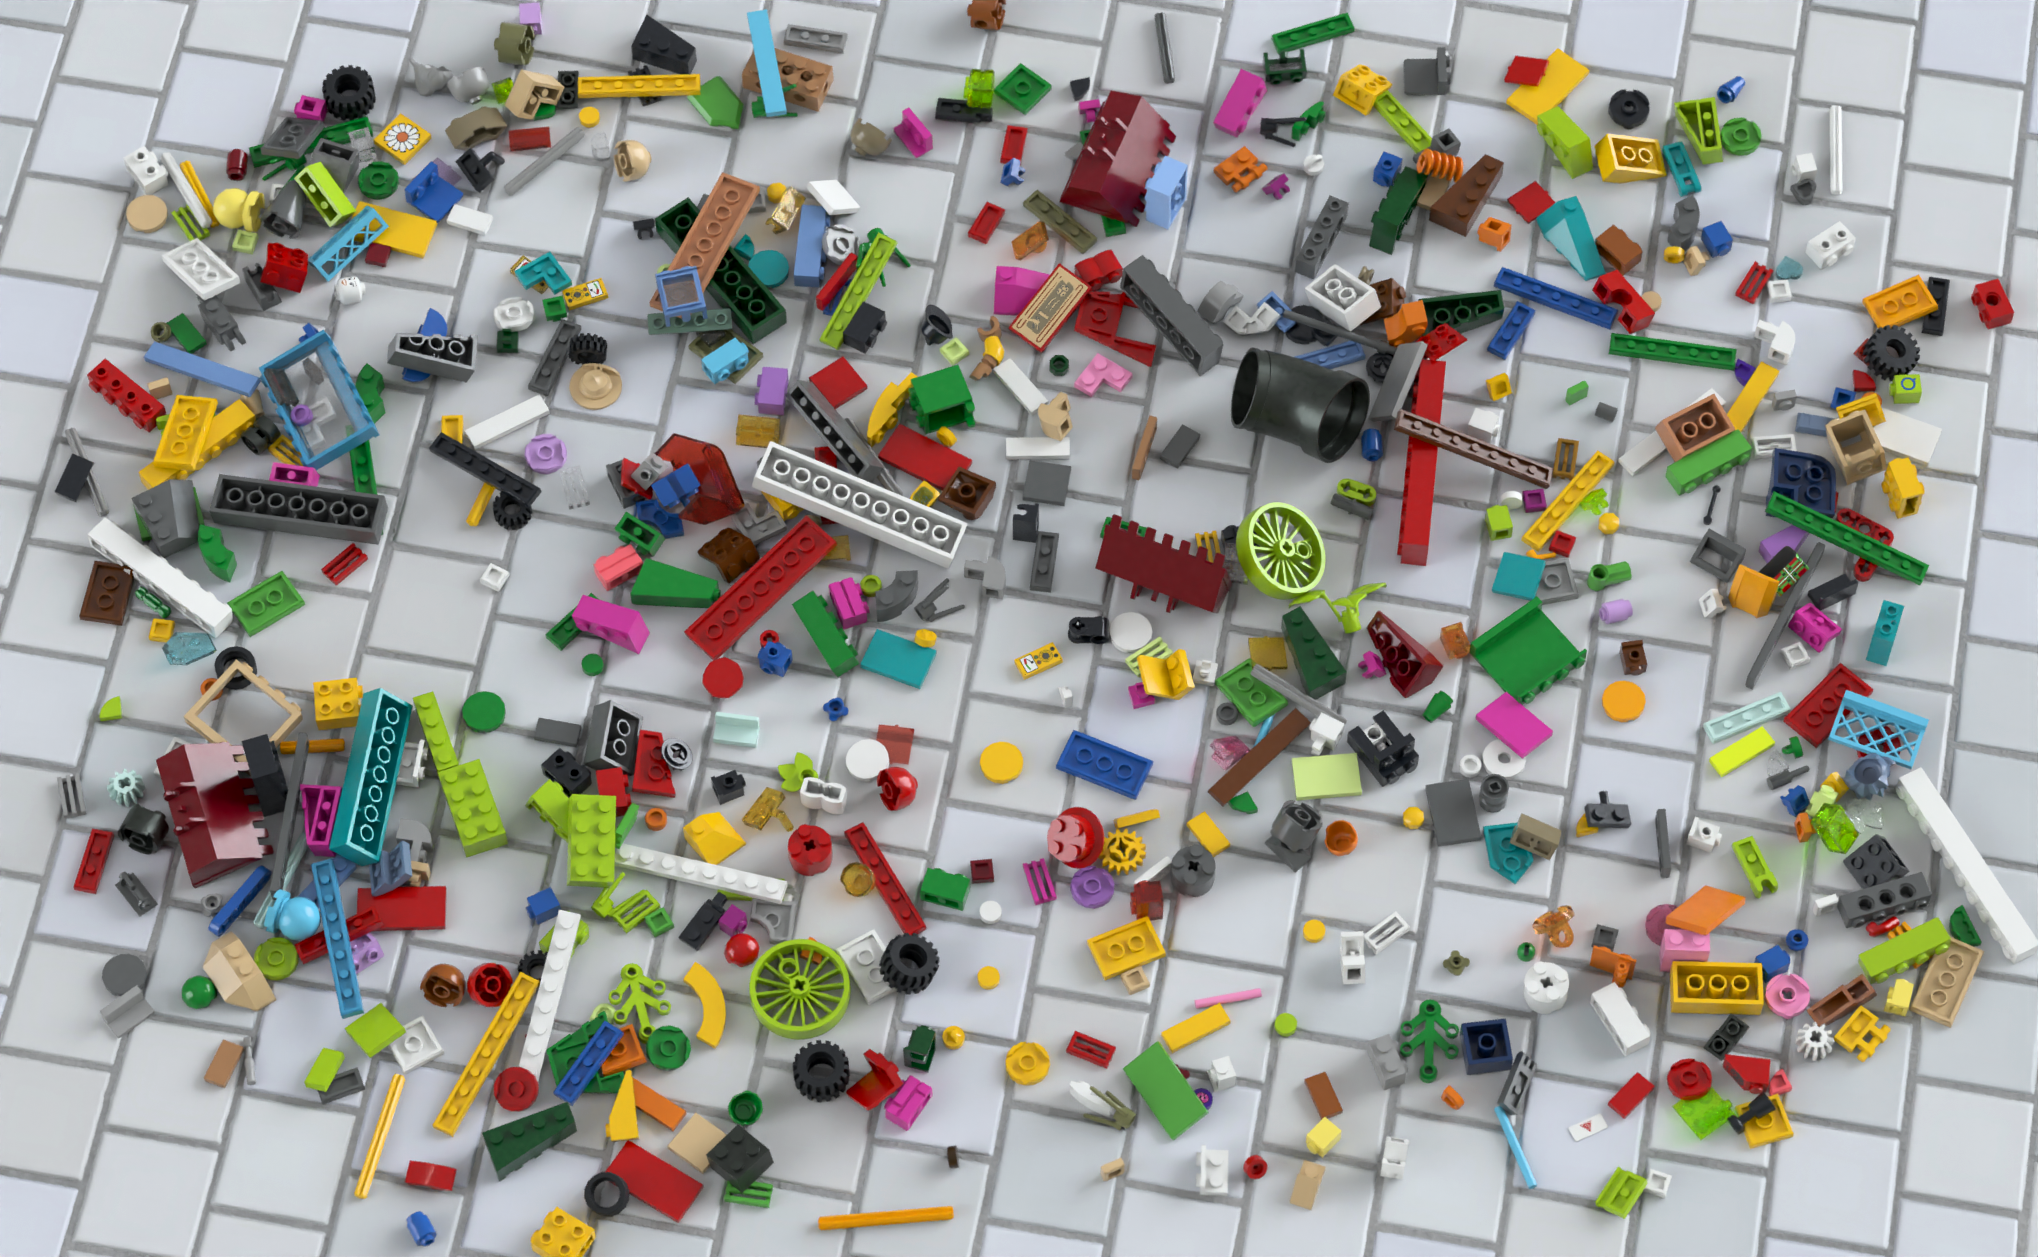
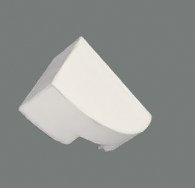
(1066, 696)

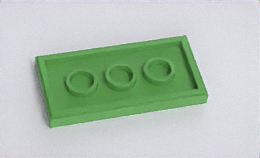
(1165, 1090)

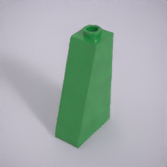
(673, 587)

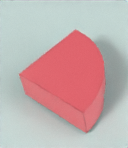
(1779, 1083)

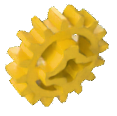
(1129, 844)

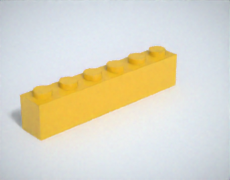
(223, 432)

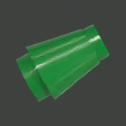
(1438, 705)

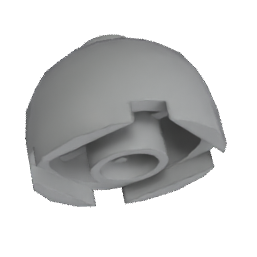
(469, 86)

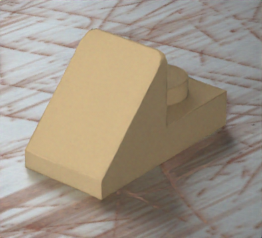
(1307, 1184)

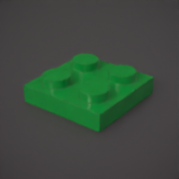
(1022, 89)

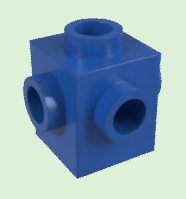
(775, 658)

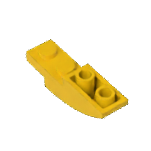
(885, 410)

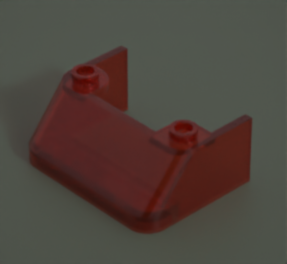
(718, 491)

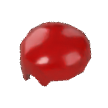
(741, 950)

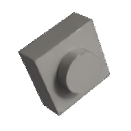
(1784, 400)

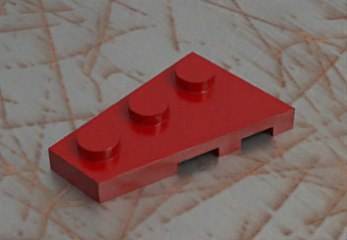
(650, 771)

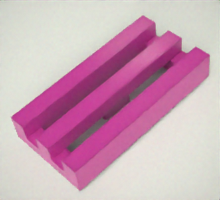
(1034, 865)

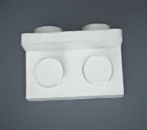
(1214, 1172)

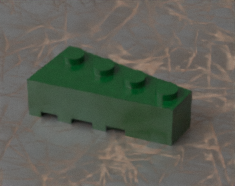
(527, 1138)

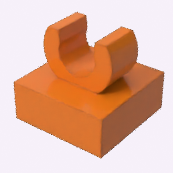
(1803, 827)

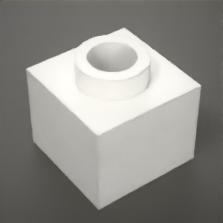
(1804, 167)

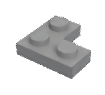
(758, 528)

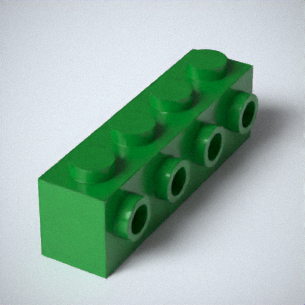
(825, 633)

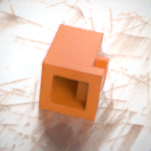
(1495, 233)

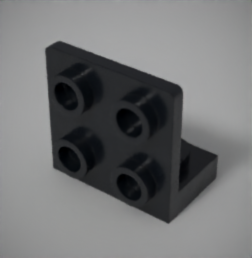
(1875, 862)

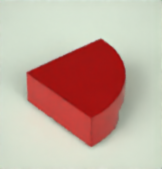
(1862, 382)

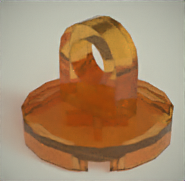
(1554, 923)

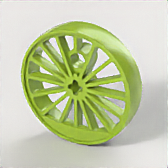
(1281, 551)
(792, 995)

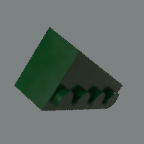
(1396, 209)
(1463, 311)
(1316, 663)

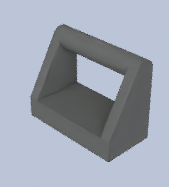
(1723, 547)

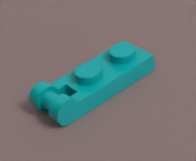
(1681, 168)

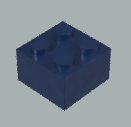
(1486, 1046)

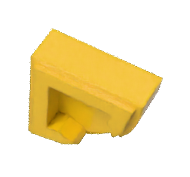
(1582, 828)

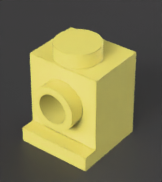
(1899, 997)

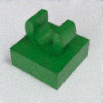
(554, 308)

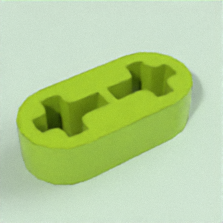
(1357, 491)

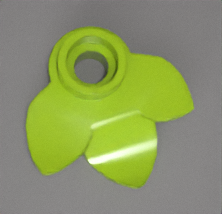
(795, 773)

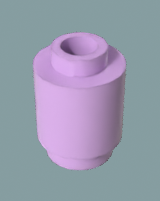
(1615, 611)

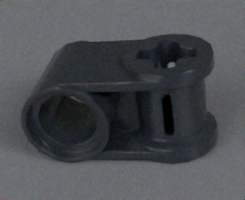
(1090, 629)

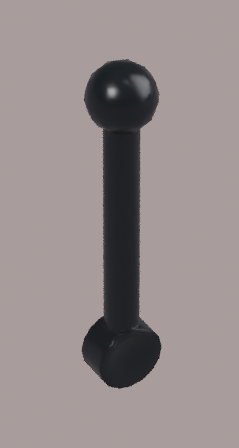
(1707, 519)

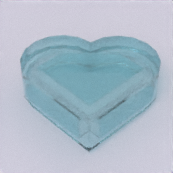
(1788, 269)

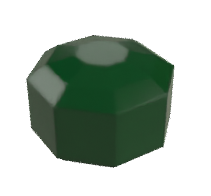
(1059, 365)

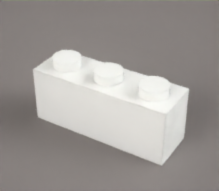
(1620, 1018)

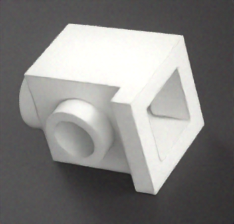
(1703, 835)
(1222, 1074)

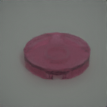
(1656, 922)

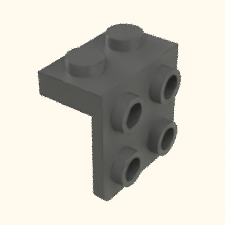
(1427, 75)

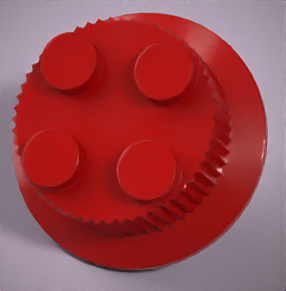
(1076, 837)

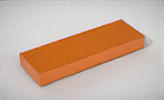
(657, 1106)

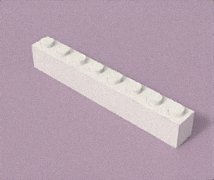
(161, 577)

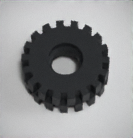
(1882, 361)

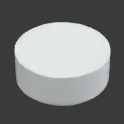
(1511, 499)
(1470, 766)
(990, 912)

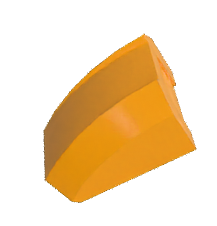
(1753, 591)

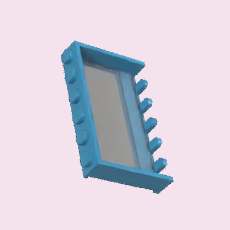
(327, 388)

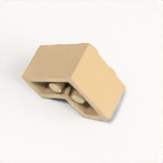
(530, 91)

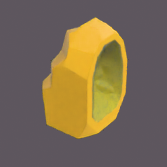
(925, 494)

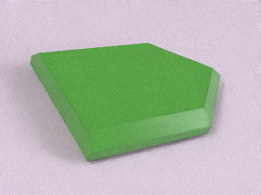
(718, 104)

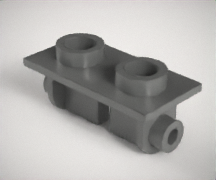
(135, 893)

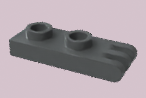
(1517, 1083)

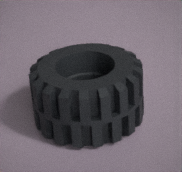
(349, 79)
(916, 950)
(821, 1054)

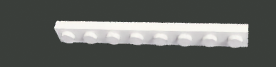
(700, 873)
(549, 992)

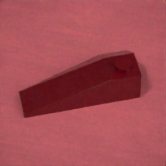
(1406, 659)

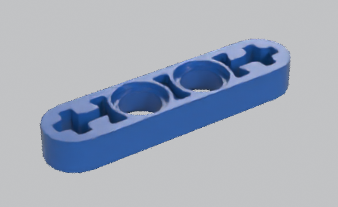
(240, 901)

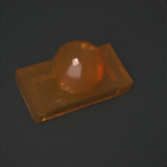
(1030, 241)

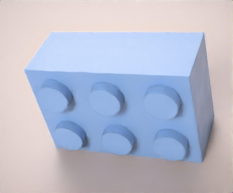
(1166, 192)

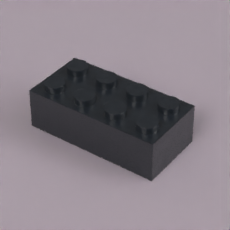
(266, 774)

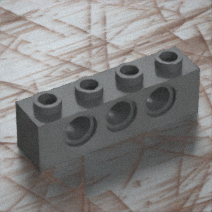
(1321, 237)
(1912, 885)

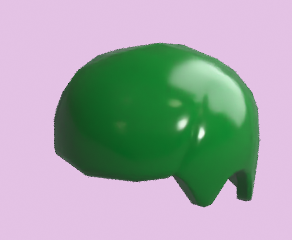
(198, 992)
(745, 1108)

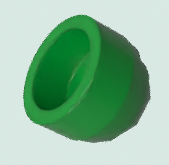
(1520, 952)

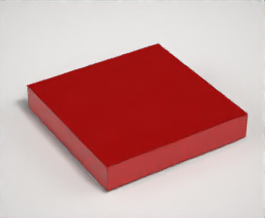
(838, 382)

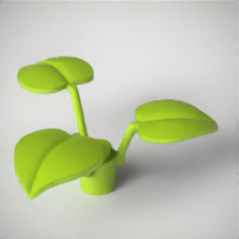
(1349, 616)

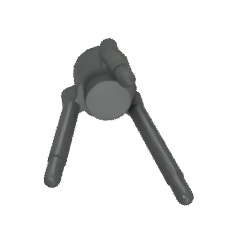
(926, 608)

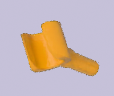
(1531, 553)

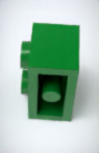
(640, 534)

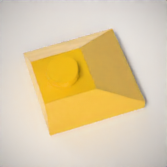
(712, 837)

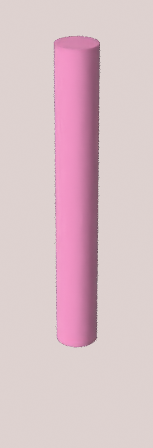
(1228, 998)

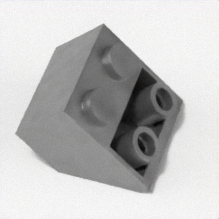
(338, 160)

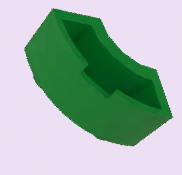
(370, 385)
(215, 555)

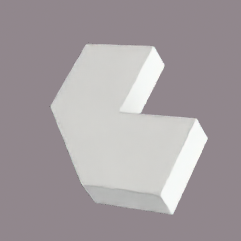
(1260, 322)

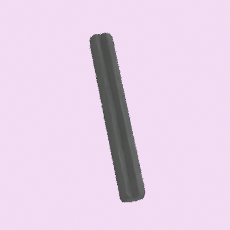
(1164, 48)

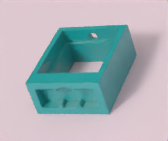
(1885, 632)

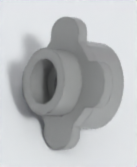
(212, 899)

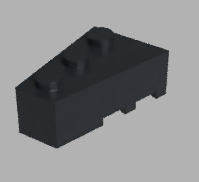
(663, 48)

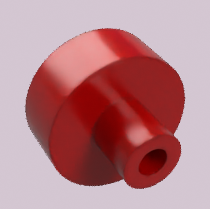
(1255, 1167)

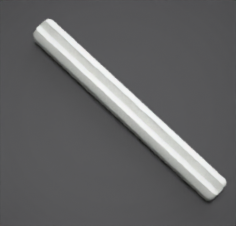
(1835, 150)
(186, 190)

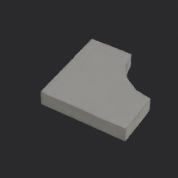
(775, 918)

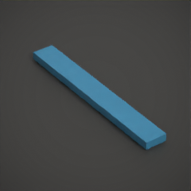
(337, 938)

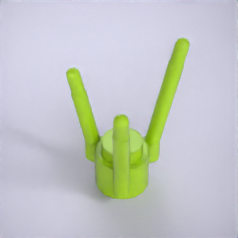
(603, 904)

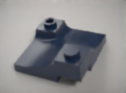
(1804, 479)

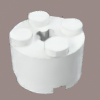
(1546, 987)

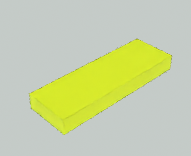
(1742, 751)

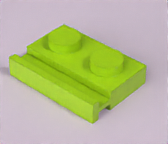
(1621, 1192)

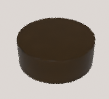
(953, 1157)

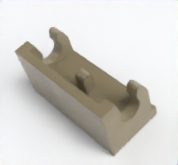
(1535, 836)

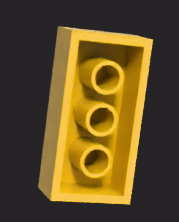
(1716, 988)

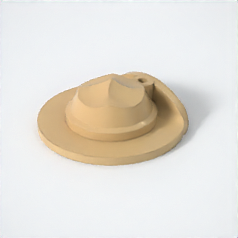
(595, 386)

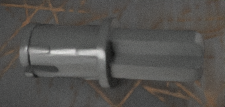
(1351, 506)

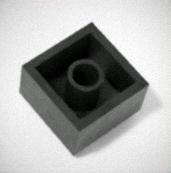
(740, 1158)

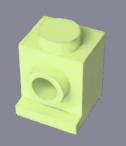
(1825, 795)

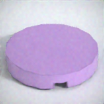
(545, 454)

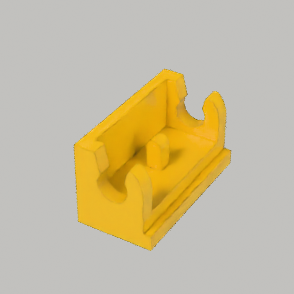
(1869, 403)

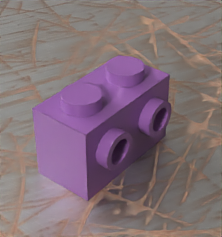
(772, 391)

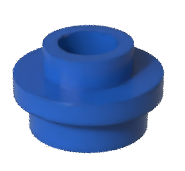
(1794, 945)

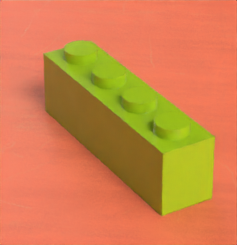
(435, 731)
(1904, 950)

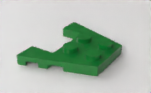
(567, 1050)

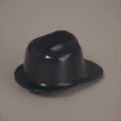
(936, 325)

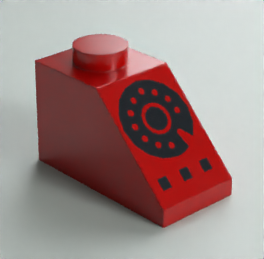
(1748, 1072)

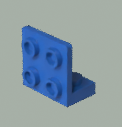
(432, 193)

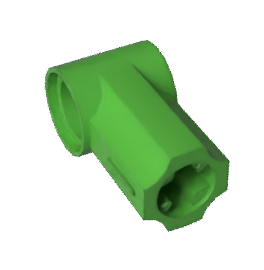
(1610, 575)

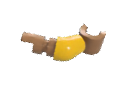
(993, 351)

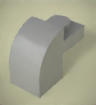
(1218, 301)
(991, 574)
(418, 838)

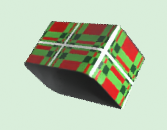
(1786, 568)

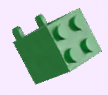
(941, 400)

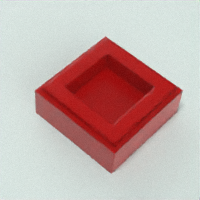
(1562, 543)

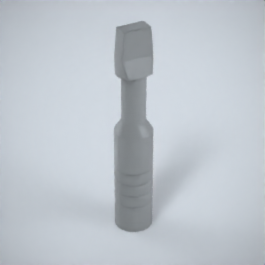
(249, 1062)

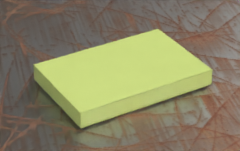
(1326, 776)

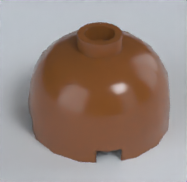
(443, 985)

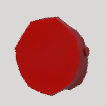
(723, 678)

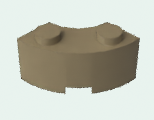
(476, 128)

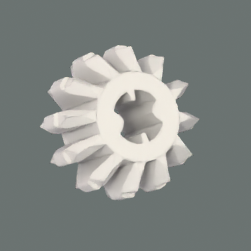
(1811, 1048)

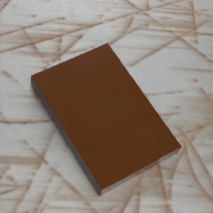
(107, 593)

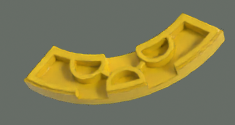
(713, 1004)

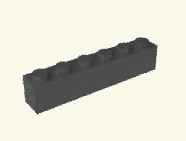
(834, 431)

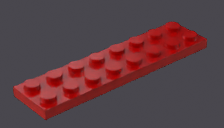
(760, 588)

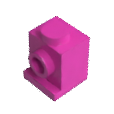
(311, 108)

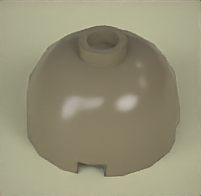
(868, 139)

